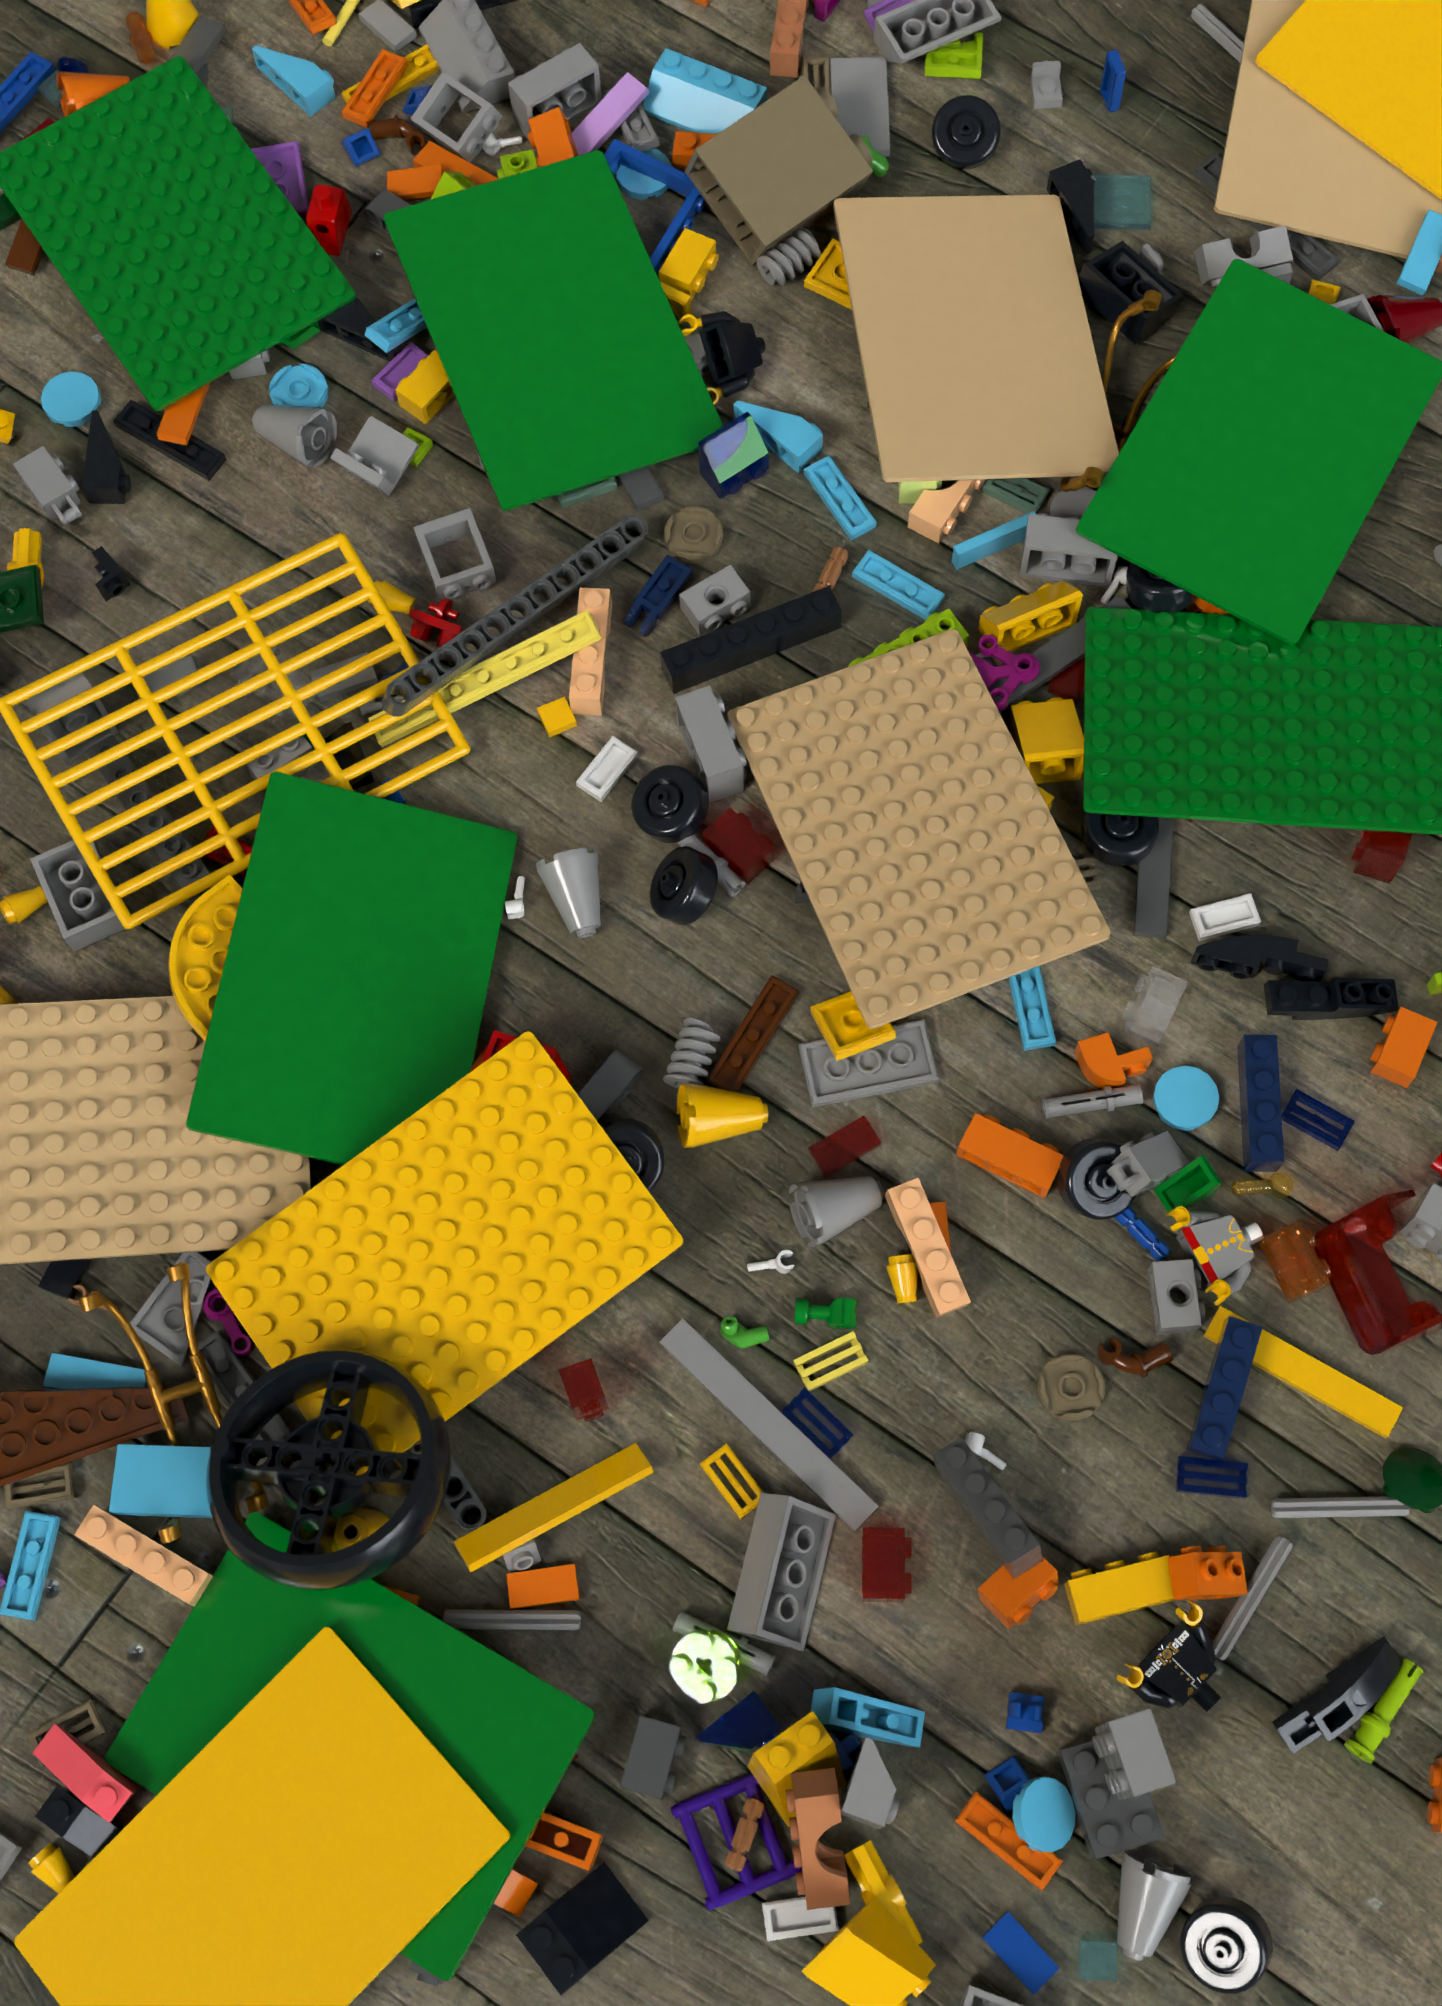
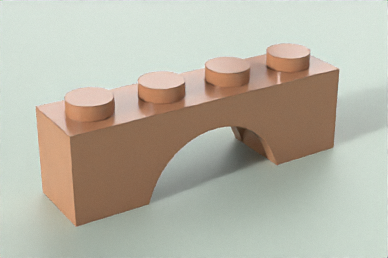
(787, 38)
(817, 1809)

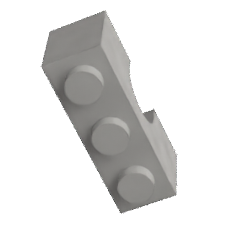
(1268, 248)

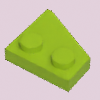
(956, 59)

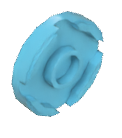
(639, 185)
(299, 387)
(70, 398)
(1185, 1098)
(1044, 1814)

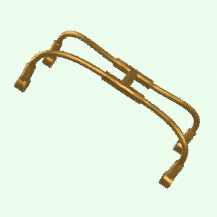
(1094, 475)
(162, 1397)

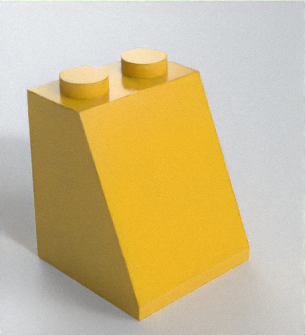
(1048, 739)
(797, 1749)
(871, 1961)

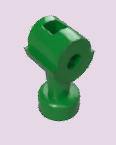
(838, 1314)

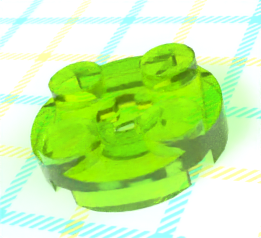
(686, 1665)

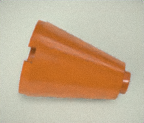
(84, 88)

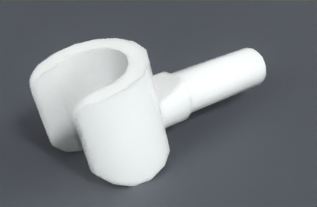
(493, 145)
(1119, 577)
(515, 907)
(773, 1263)
(975, 1443)

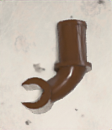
(397, 127)
(1136, 1363)

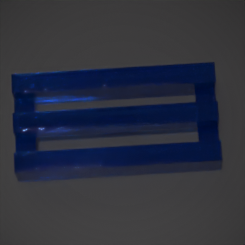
(1311, 1130)
(823, 1411)
(1241, 1479)

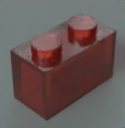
(738, 843)
(1380, 854)
(584, 1390)
(884, 1564)

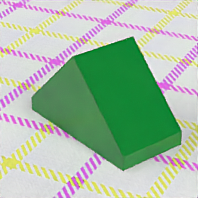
(1189, 1185)

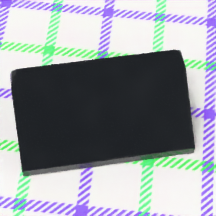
(350, 756)

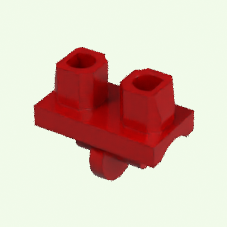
(424, 623)

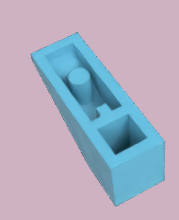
(297, 78)
(785, 434)
(867, 1717)

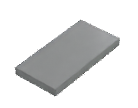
(862, 98)
(878, 1070)

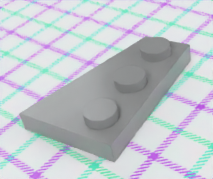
(161, 1317)

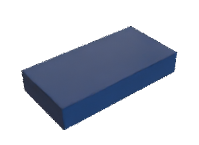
(1112, 81)
(1020, 1953)

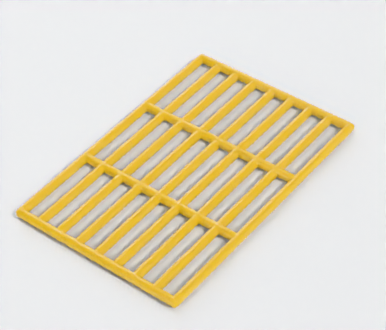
(181, 754)

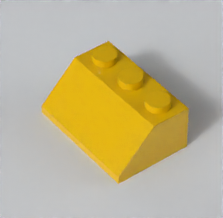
(1032, 616)

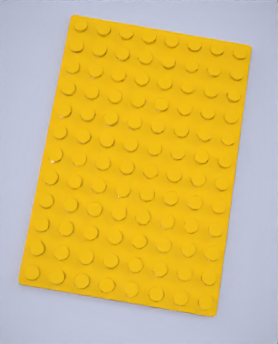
(1371, 73)
(452, 1242)
(274, 1857)

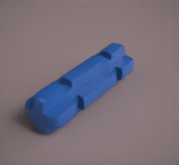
(1144, 1234)

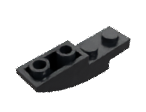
(1248, 953)
(1331, 1000)
(1337, 1706)

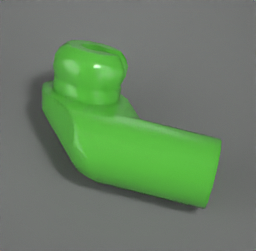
(879, 163)
(741, 1336)

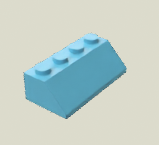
(699, 95)

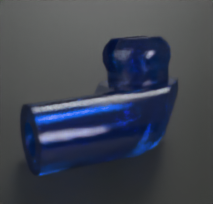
(71, 65)

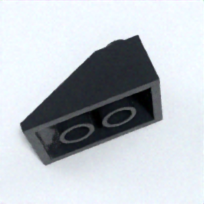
(582, 1928)

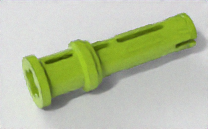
(1376, 1724)

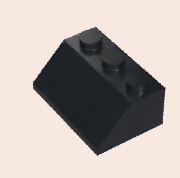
(1121, 278)

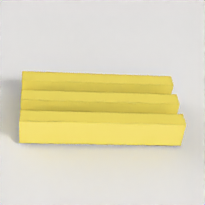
(856, 1348)

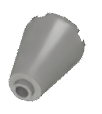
(297, 431)
(574, 888)
(833, 1205)
(1148, 1901)

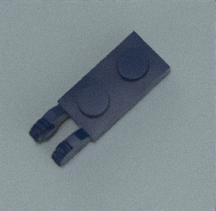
(658, 593)

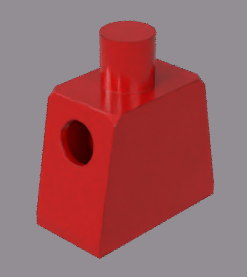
(330, 209)

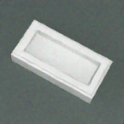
(607, 768)
(1225, 917)
(792, 1919)

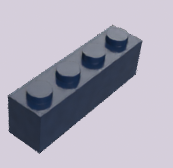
(1260, 1103)
(1224, 1388)

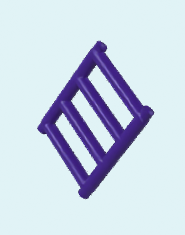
(749, 1883)

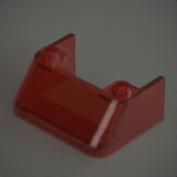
(1367, 1282)

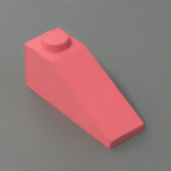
(85, 1773)

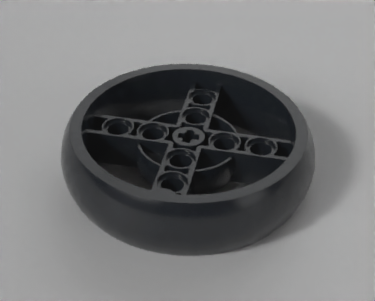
(236, 1453)

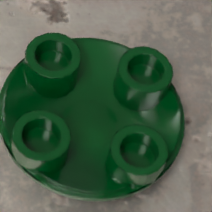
(1413, 1479)

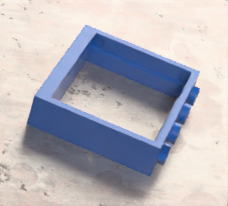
(625, 155)

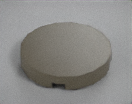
(693, 535)
(1071, 1387)

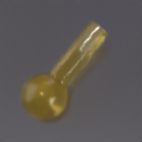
(1278, 1185)

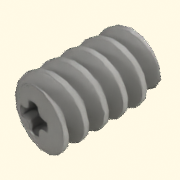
(788, 256)
(691, 1053)

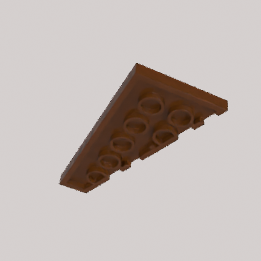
(67, 1424)

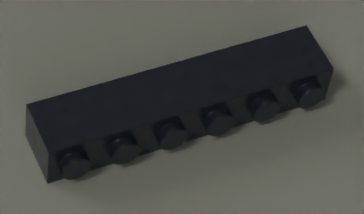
(751, 639)

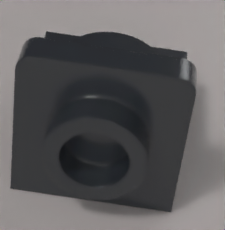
(113, 577)

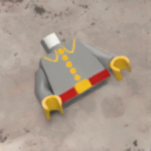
(1217, 1248)

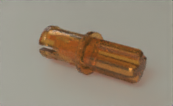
(140, 38)

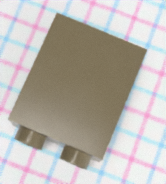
(780, 168)

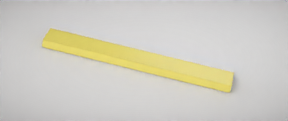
(500, 672)

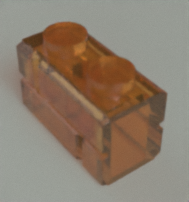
(1295, 1262)

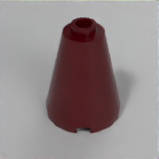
(1406, 315)

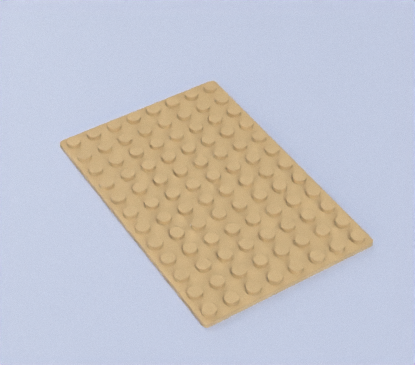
(1304, 169)
(973, 338)
(916, 828)
(102, 1143)

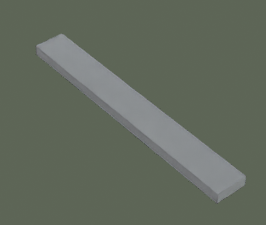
(769, 1425)

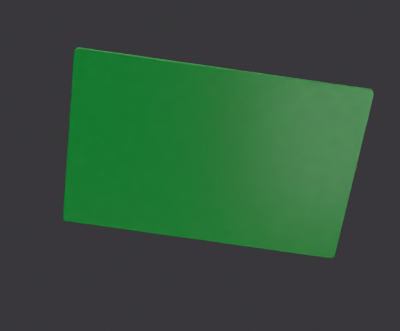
(170, 232)
(552, 329)
(1262, 451)
(1246, 729)
(349, 970)
(481, 1711)

